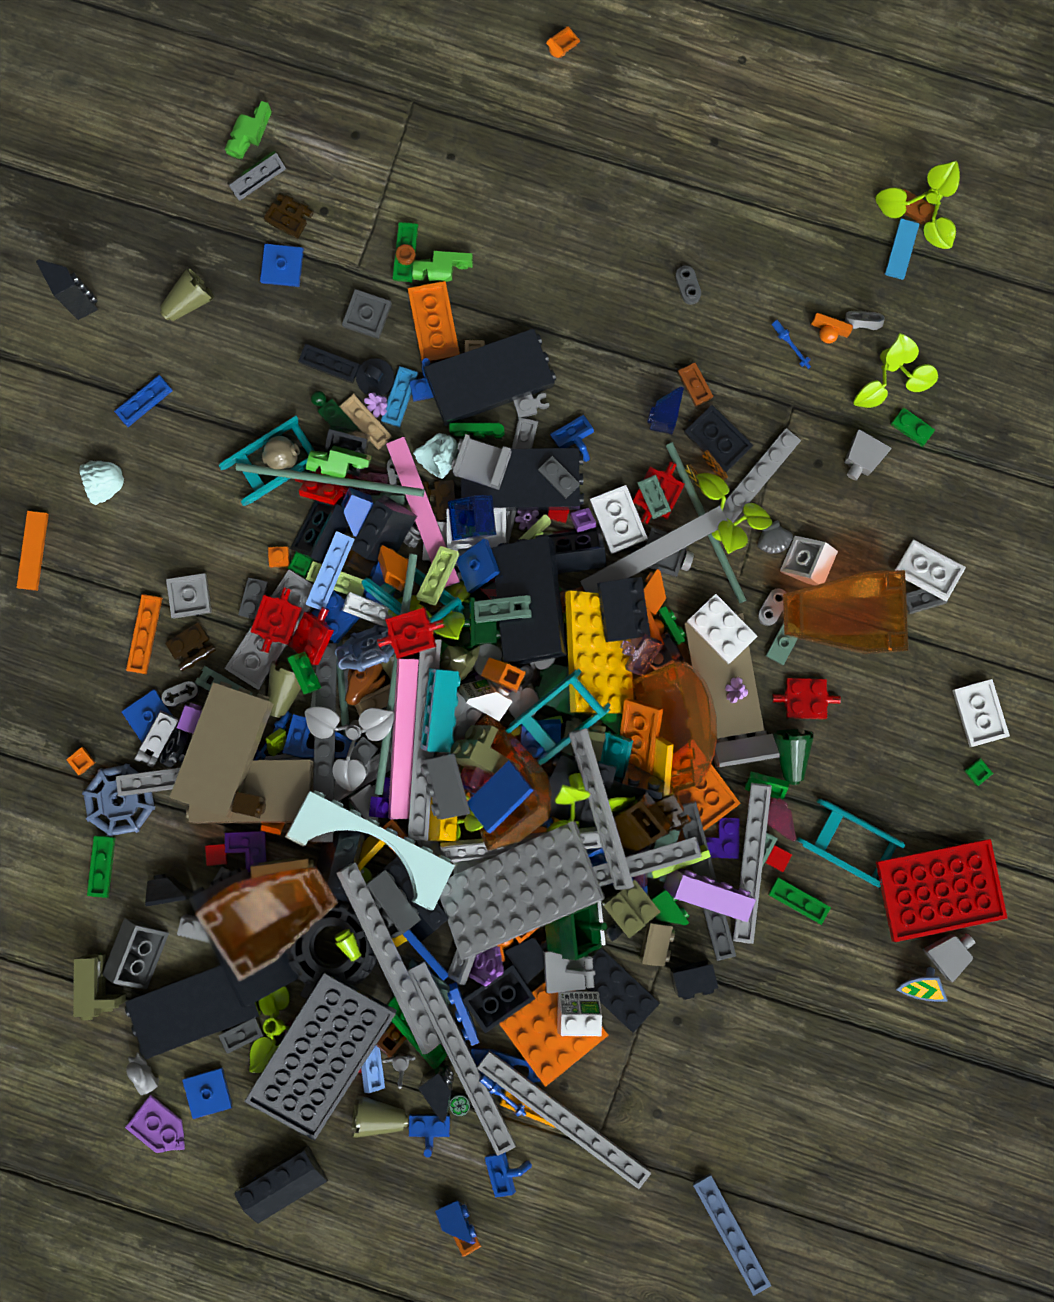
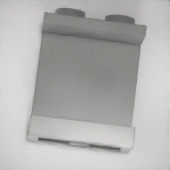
(481, 462)

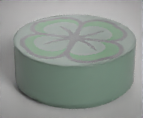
(459, 1105)

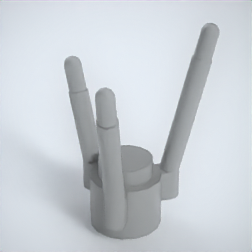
(400, 1064)

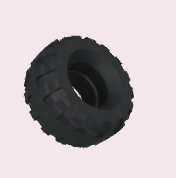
(311, 967)

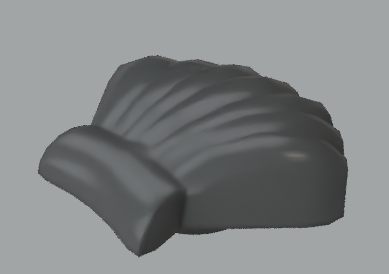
(774, 539)

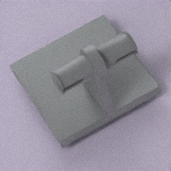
(567, 974)

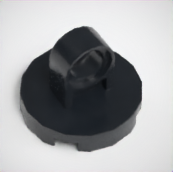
(375, 377)
(669, 651)
(176, 748)

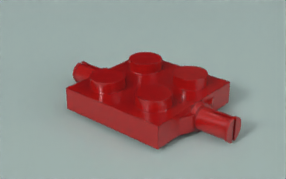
(669, 485)
(322, 491)
(276, 620)
(410, 633)
(312, 635)
(806, 698)

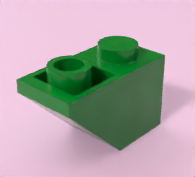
(668, 908)

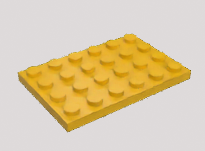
(599, 660)

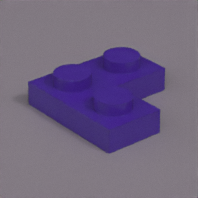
(380, 805)
(728, 839)
(250, 842)

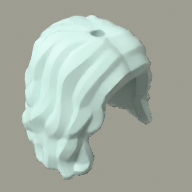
(438, 454)
(101, 480)

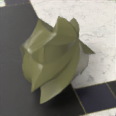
(459, 659)

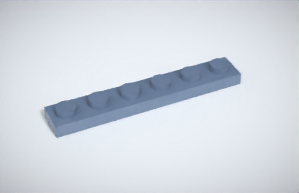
(731, 1234)

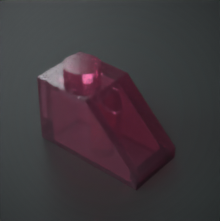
(781, 819)

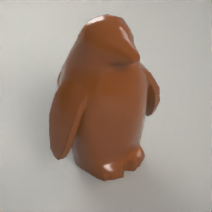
(363, 683)

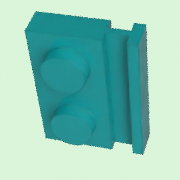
(616, 752)

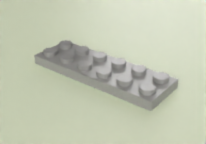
(249, 661)

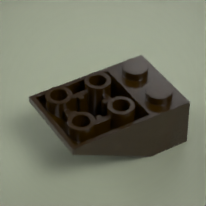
(640, 824)

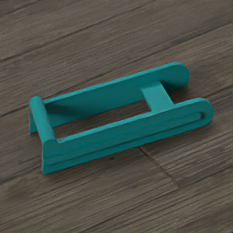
(253, 478)
(383, 593)
(540, 734)
(828, 831)

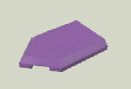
(487, 966)
(157, 1127)

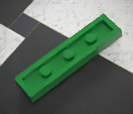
(434, 1057)

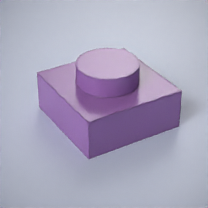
(583, 520)

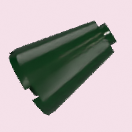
(794, 753)

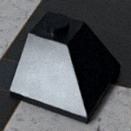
(165, 890)

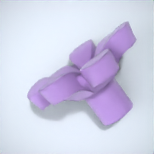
(376, 404)
(526, 522)
(736, 690)

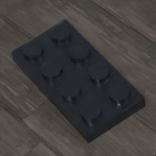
(621, 992)

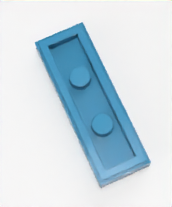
(901, 249)
(399, 397)

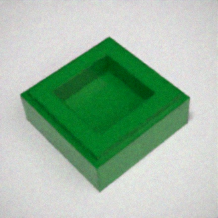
(300, 564)
(978, 772)

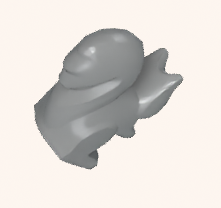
(141, 1074)

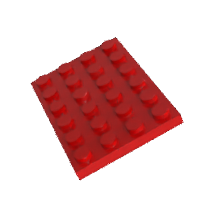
(941, 890)

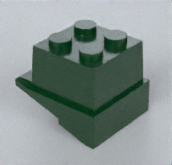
(476, 633)
(550, 678)
(576, 933)

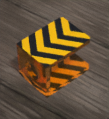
(712, 463)

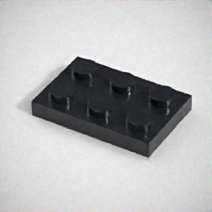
(719, 437)

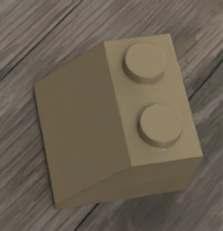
(656, 943)

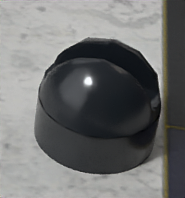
(614, 932)

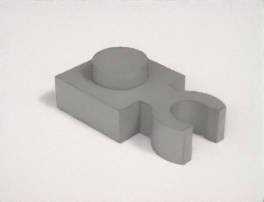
(528, 406)

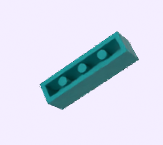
(440, 710)

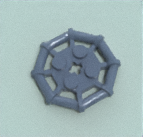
(364, 649)
(110, 809)

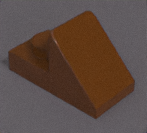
(391, 1040)

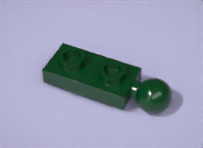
(332, 412)

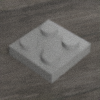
(189, 596)

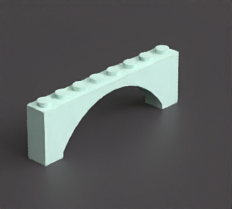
(425, 870)

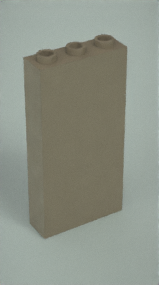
(736, 717)
(222, 749)
(279, 782)

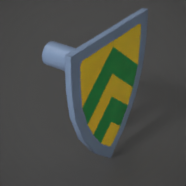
(924, 988)

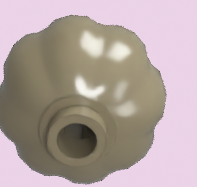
(280, 453)

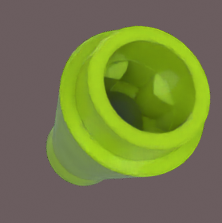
(346, 942)

